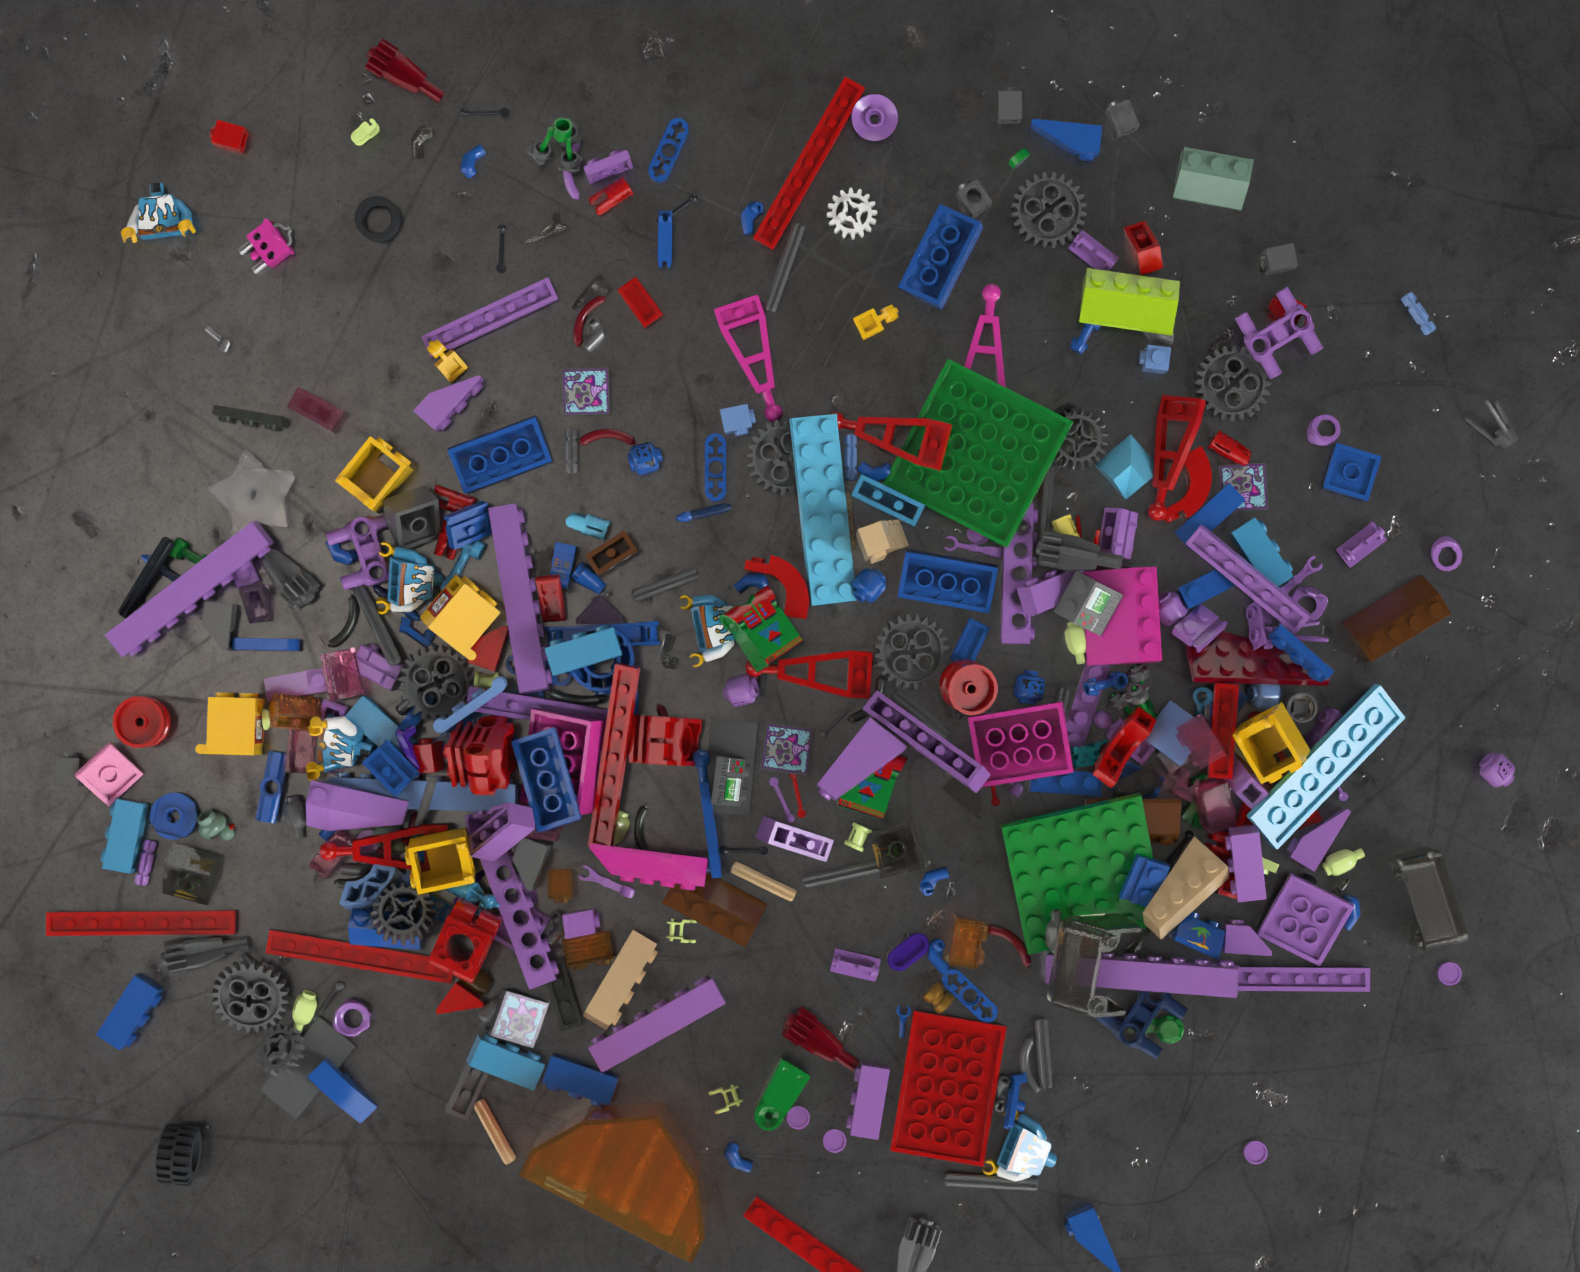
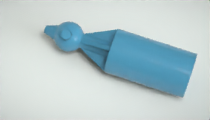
(474, 893)

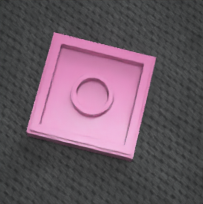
(108, 774)

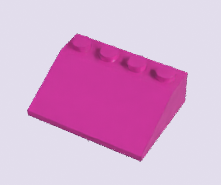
(1134, 629)
(1022, 743)
(582, 748)
(652, 866)

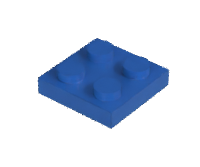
(1351, 472)

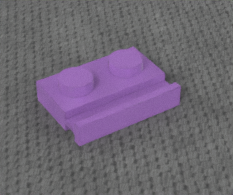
(1199, 628)

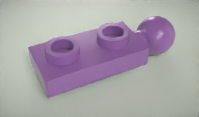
(1103, 720)

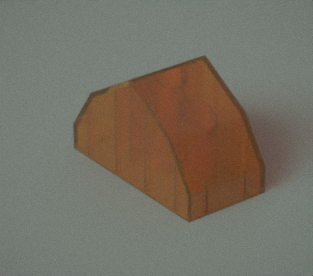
(628, 1170)

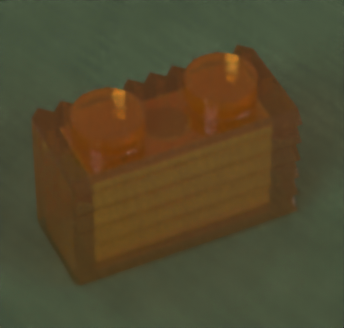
(293, 711)
(967, 943)
(589, 949)

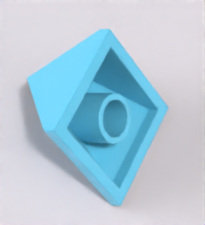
(1127, 467)

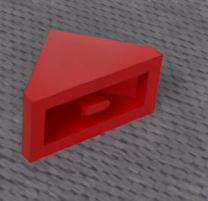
(460, 999)

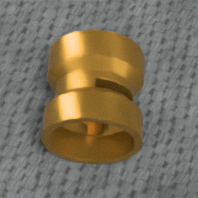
(938, 997)

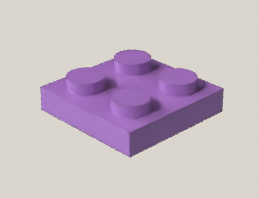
(602, 169)

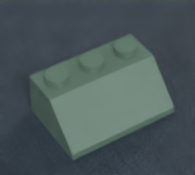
(1212, 178)

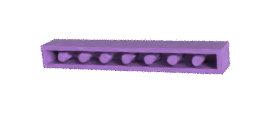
(190, 588)
(519, 598)
(1164, 975)

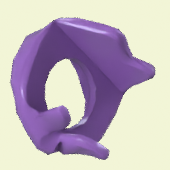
(1321, 600)
(341, 1027)

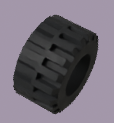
(178, 1154)

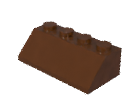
(1395, 618)
(1161, 819)
(719, 908)

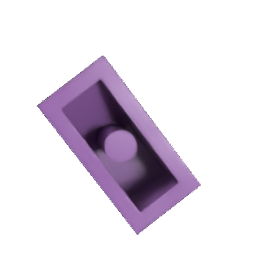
(580, 922)
(1242, 939)

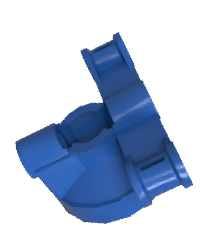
(628, 635)

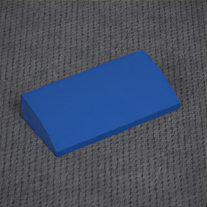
(941, 256)
(499, 454)
(947, 580)
(546, 780)

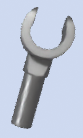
(224, 344)

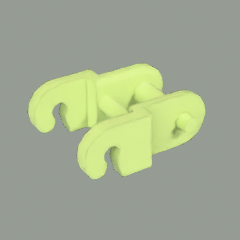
(365, 132)
(672, 927)
(736, 1100)

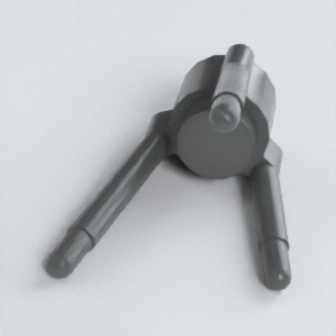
(1505, 434)

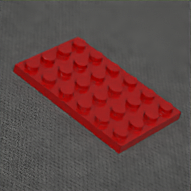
(948, 1088)

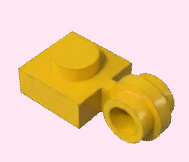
(870, 324)
(449, 364)

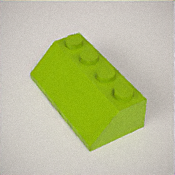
(1129, 301)

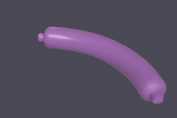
(568, 177)

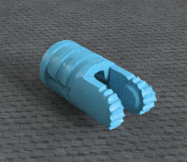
(588, 525)

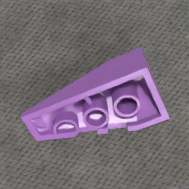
(343, 807)

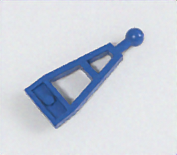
(701, 760)

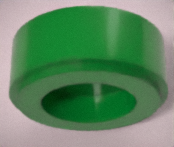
(1019, 158)

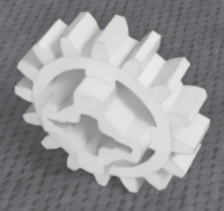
(842, 218)

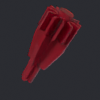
(399, 70)
(814, 1037)

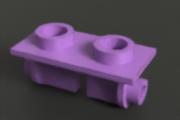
(1093, 252)
(1361, 544)
(1257, 618)
(1325, 722)
(855, 965)

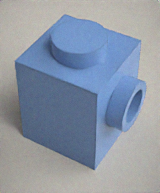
(1155, 359)
(737, 419)

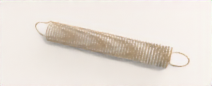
(851, 521)

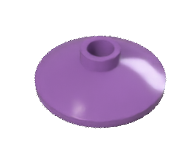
(876, 106)

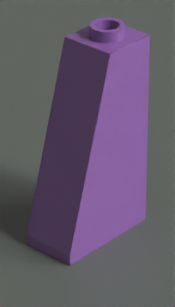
(861, 758)

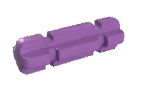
(145, 862)

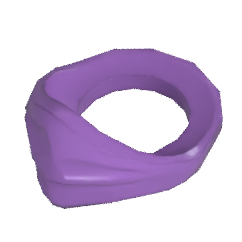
(1313, 435)
(1442, 542)

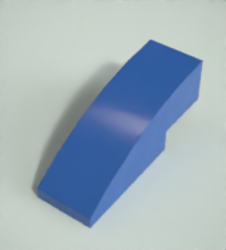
(1211, 513)
(342, 1091)

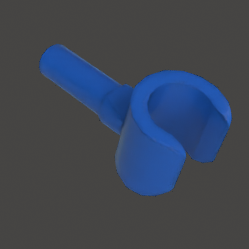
(902, 1020)

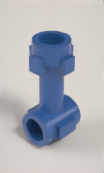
(1079, 344)
(1115, 680)

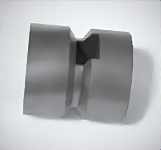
(1300, 706)

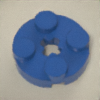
(162, 822)

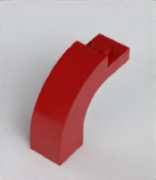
(1198, 486)
(796, 590)
(1122, 745)

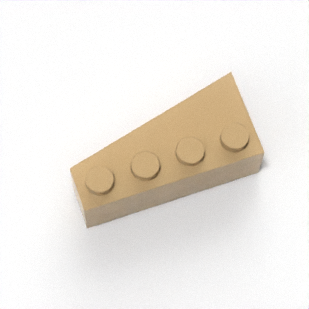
(880, 539)
(1185, 888)
(620, 979)

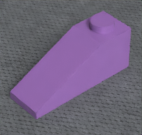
(296, 684)
(794, 839)
(1314, 843)

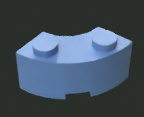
(363, 892)

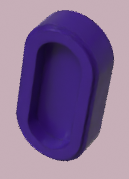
(908, 951)

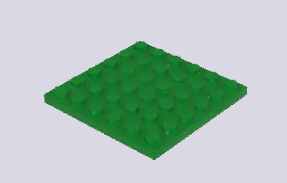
(992, 458)
(1075, 863)

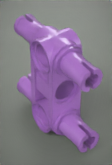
(1278, 333)
(367, 549)

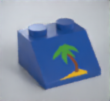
(1199, 935)

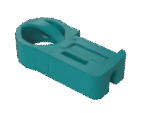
(1087, 754)

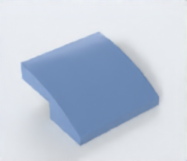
(1164, 733)

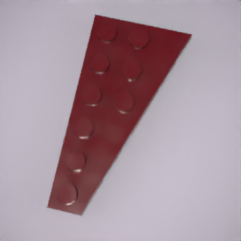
(1232, 660)

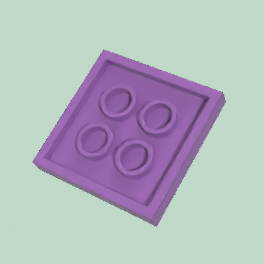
(1305, 919)

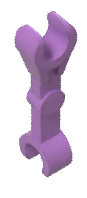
(990, 551)
(1306, 570)
(607, 882)

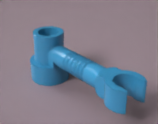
(475, 549)
(1201, 703)

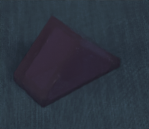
(256, 602)
(599, 613)

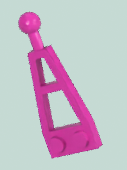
(991, 294)
(739, 314)

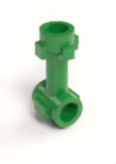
(181, 550)

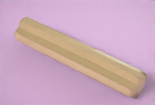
(763, 881)
(494, 1131)

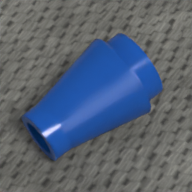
(587, 578)

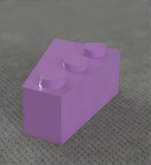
(498, 830)

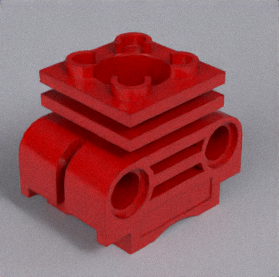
(663, 740)
(481, 755)
(479, 929)

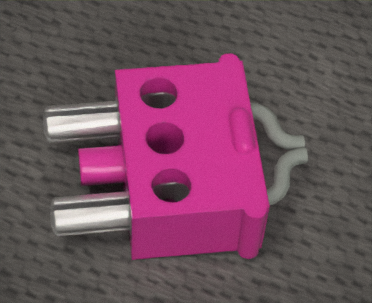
(276, 245)

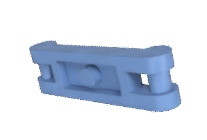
(462, 710)

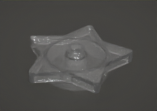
(269, 485)

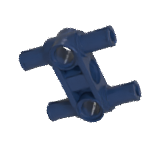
(1140, 1018)

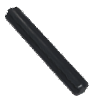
(146, 577)

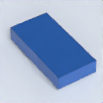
(970, 641)

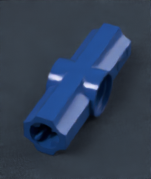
(270, 802)

